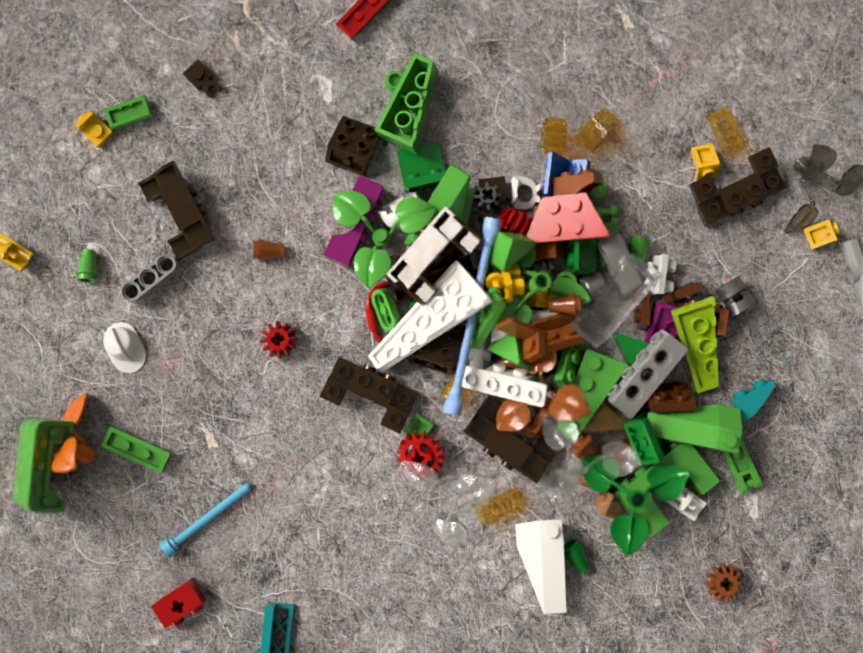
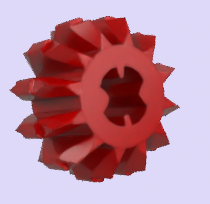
(514, 221)
(284, 345)

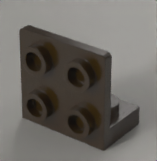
(352, 145)
(440, 352)

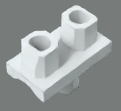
(664, 266)
(688, 504)

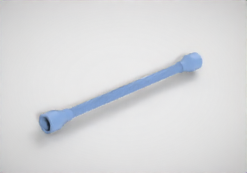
(454, 402)

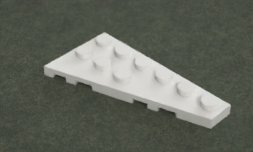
(455, 301)

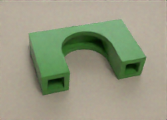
(680, 455)

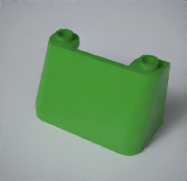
(34, 464)

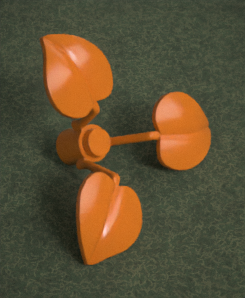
(72, 449)

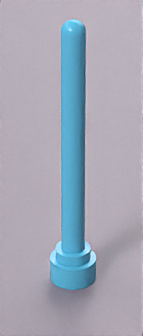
(170, 546)

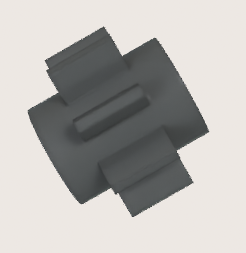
(487, 189)
(542, 266)

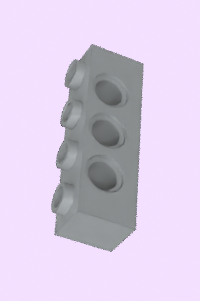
(657, 372)

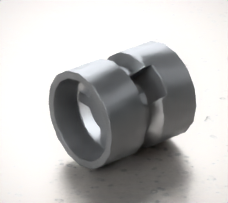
(731, 289)

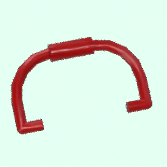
(371, 319)

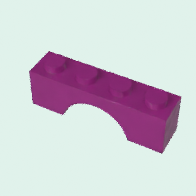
(344, 247)

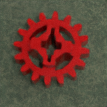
(423, 450)

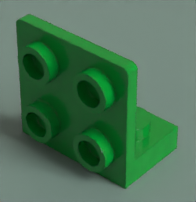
(421, 170)
(582, 256)
(643, 438)

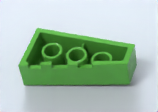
(409, 106)
(596, 378)

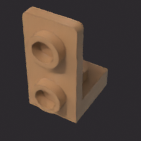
(608, 505)

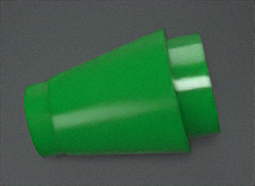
(576, 555)

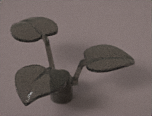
(809, 169)

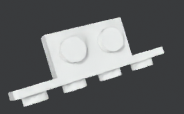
(506, 383)

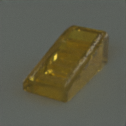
(733, 148)
(484, 519)

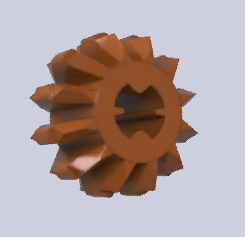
(730, 588)

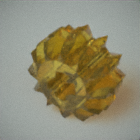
(553, 135)

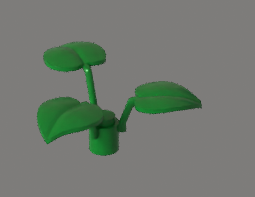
(631, 531)

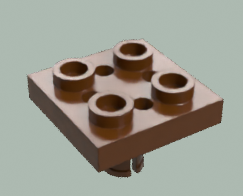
(672, 397)

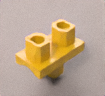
(14, 253)
(508, 282)

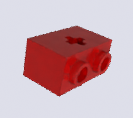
(166, 608)

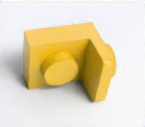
(94, 128)
(705, 161)
(822, 233)
(536, 300)

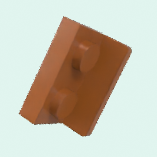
(558, 332)

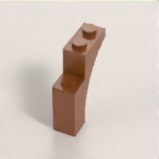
(567, 185)

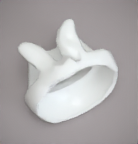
(512, 193)

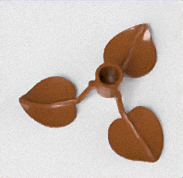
(564, 406)

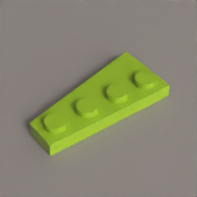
(697, 332)

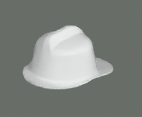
(124, 347)

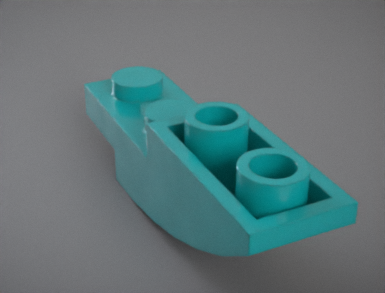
(753, 399)

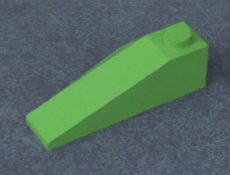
(451, 193)
(707, 426)

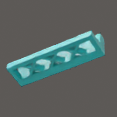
(268, 628)

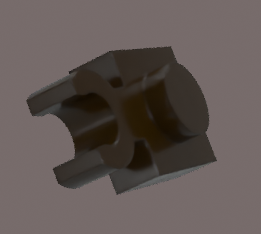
(200, 77)

